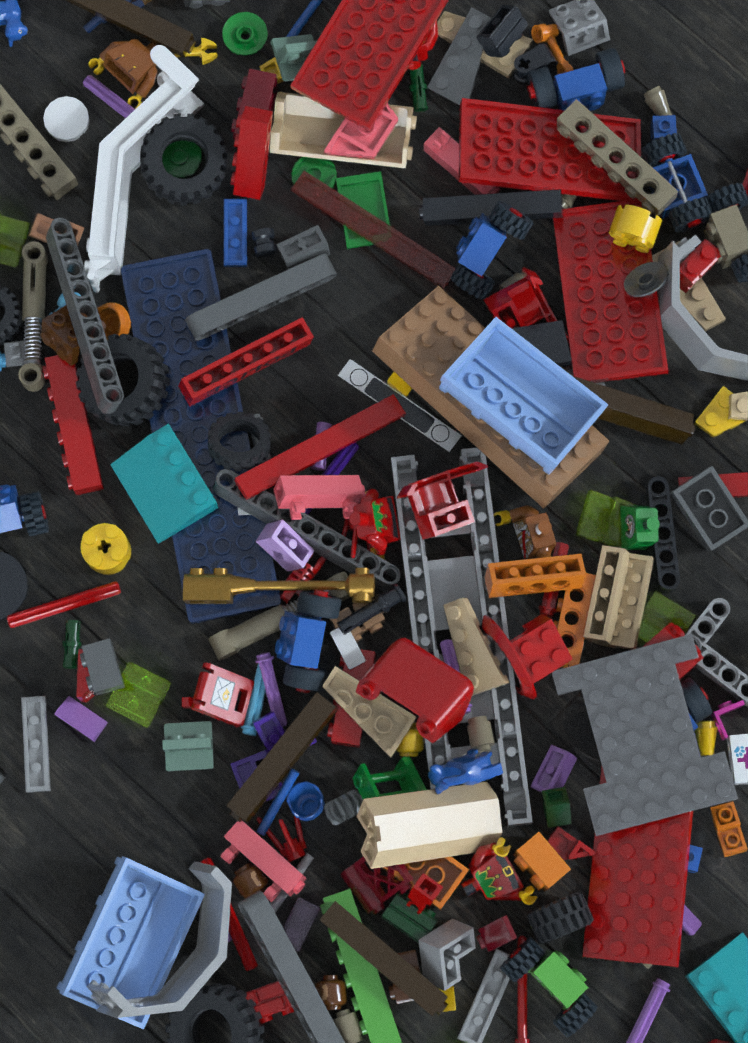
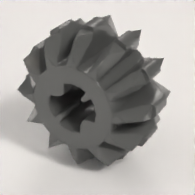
(343, 807)

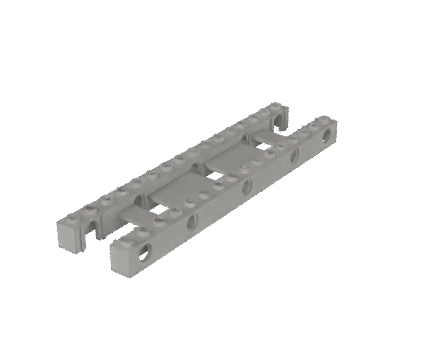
(446, 580)

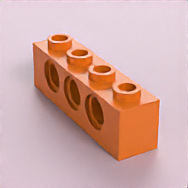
(535, 575)
(580, 610)

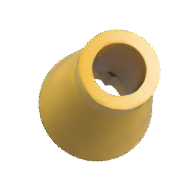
(706, 737)

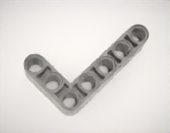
(721, 664)

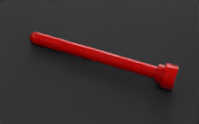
(522, 1005)

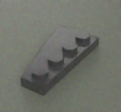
(461, 62)

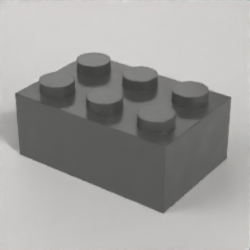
(710, 508)

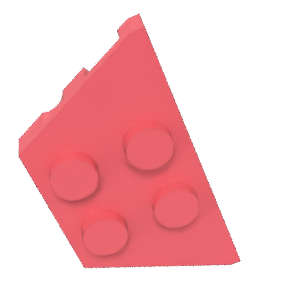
(358, 142)

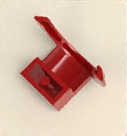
(521, 302)
(436, 501)
(531, 653)

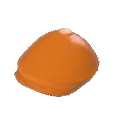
(115, 318)

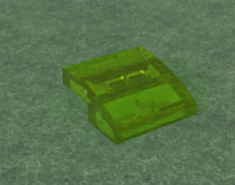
(12, 239)
(601, 519)
(661, 612)
(140, 696)

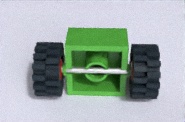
(557, 978)

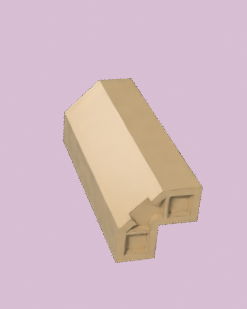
(307, 127)
(429, 824)

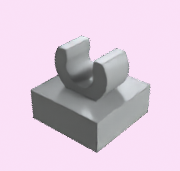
(14, 353)

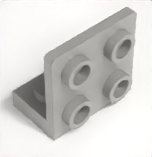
(580, 24)

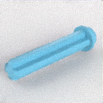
(255, 704)

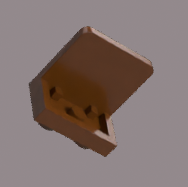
(60, 335)

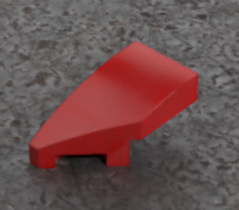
(568, 846)

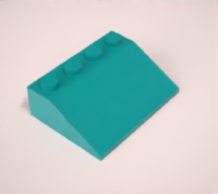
(164, 484)
(724, 986)

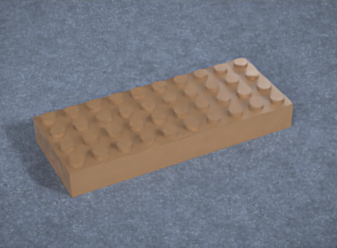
(425, 347)

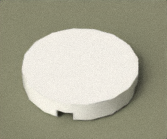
(66, 119)

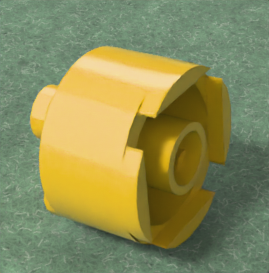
(634, 228)
(118, 551)

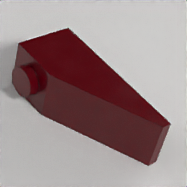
(496, 934)

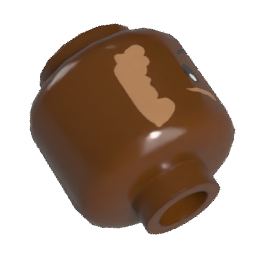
(250, 880)
(332, 992)

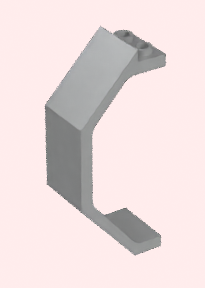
(684, 328)
(197, 968)

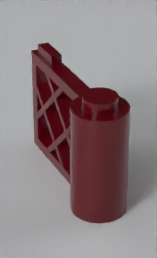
(367, 888)

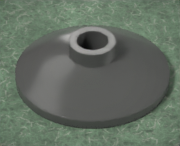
(646, 279)

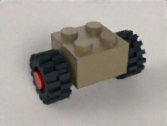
(727, 229)

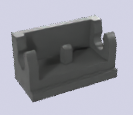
(303, 247)

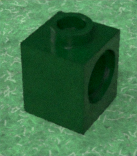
(556, 807)

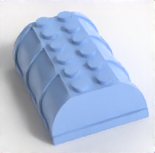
(522, 395)
(132, 935)

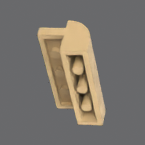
(618, 598)

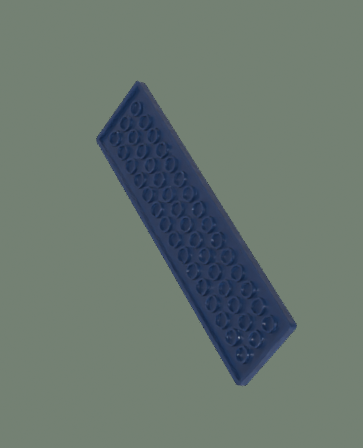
(158, 301)

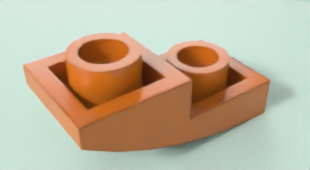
(728, 829)

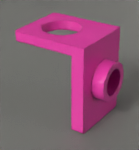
(723, 709)

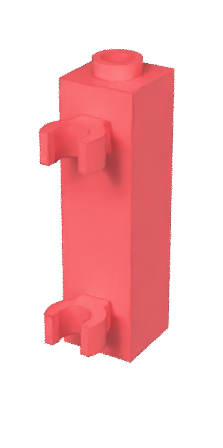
(446, 153)
(318, 491)
(266, 858)

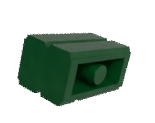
(407, 919)

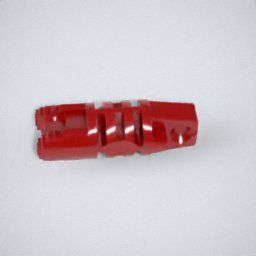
(304, 574)

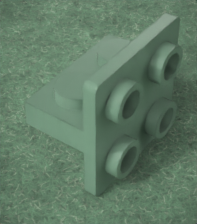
(291, 54)
(188, 746)

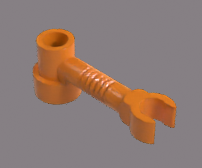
(547, 34)

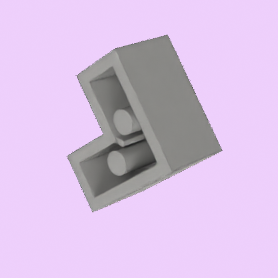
(442, 950)

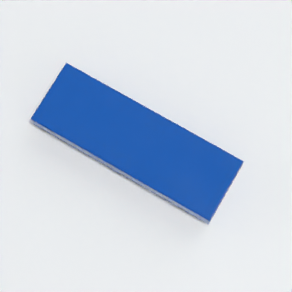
(235, 232)

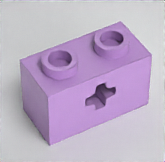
(285, 545)

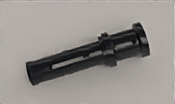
(381, 603)

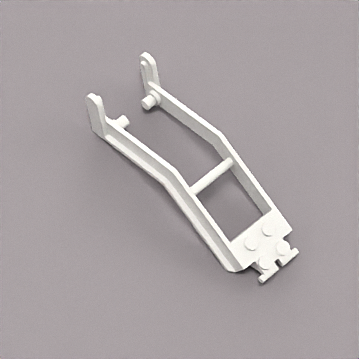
(121, 157)

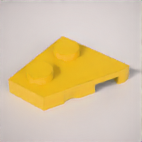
(715, 417)

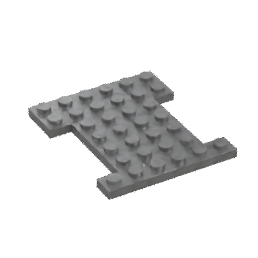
(645, 738)

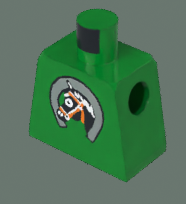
(638, 526)

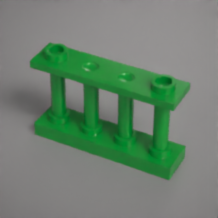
(404, 773)

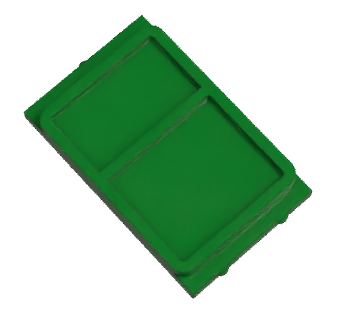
(368, 193)

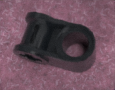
(533, 60)

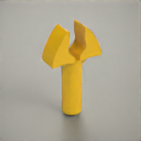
(200, 51)

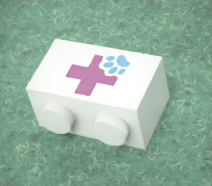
(738, 758)

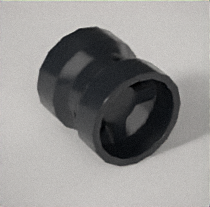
(264, 242)

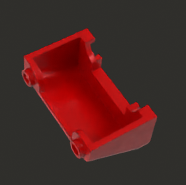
(421, 685)

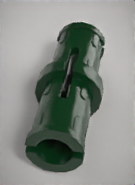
(418, 90)
(71, 644)

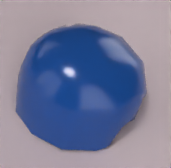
(305, 801)

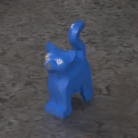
(11, 17)
(464, 770)

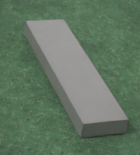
(35, 744)
(485, 1001)

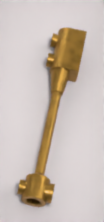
(221, 586)

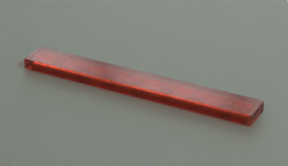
(373, 229)

